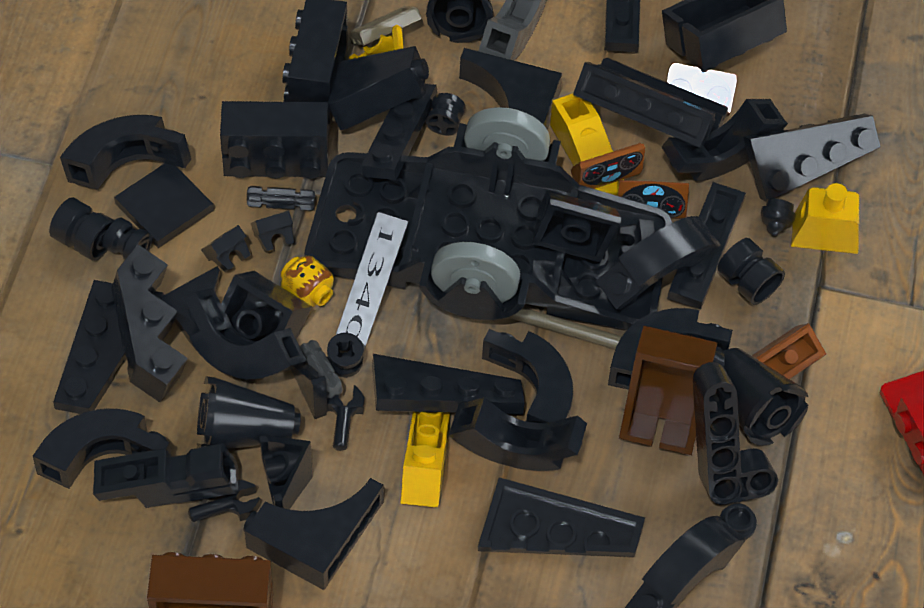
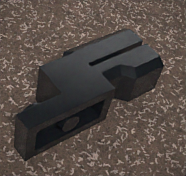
(167, 479)

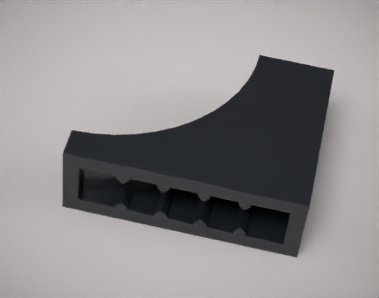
(513, 83)
(316, 540)

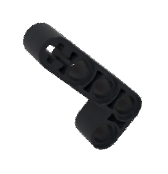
(722, 467)

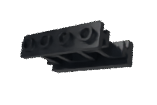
(650, 101)

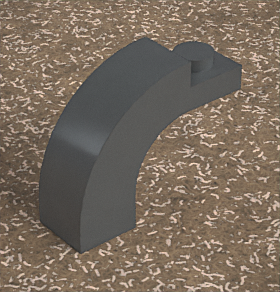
(511, 28)

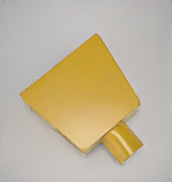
(827, 220)

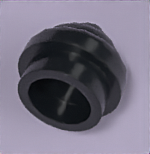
(777, 215)

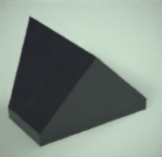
(286, 467)

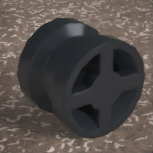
(445, 114)
(345, 363)

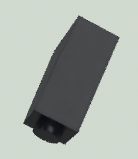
(376, 84)

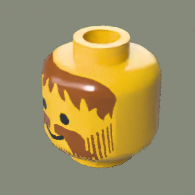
(308, 280)

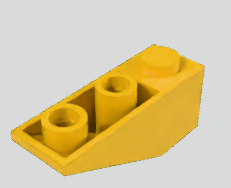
(580, 132)
(425, 459)

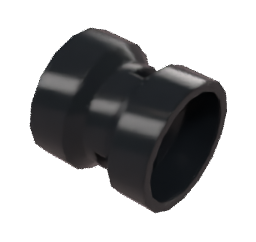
(124, 238)

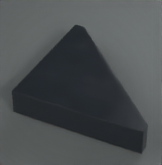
(176, 299)
(313, 388)

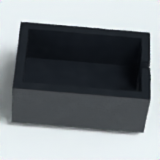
(721, 29)
(316, 51)
(274, 139)

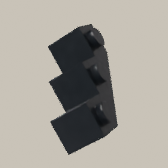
(145, 323)

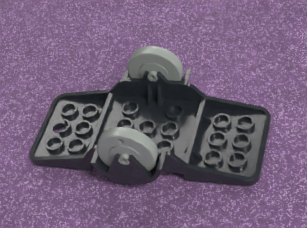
(475, 225)

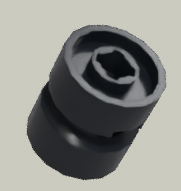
(80, 227)
(745, 266)

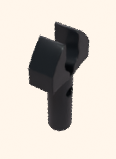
(344, 415)
(229, 503)

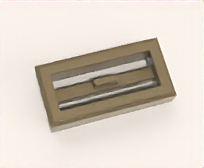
(383, 25)

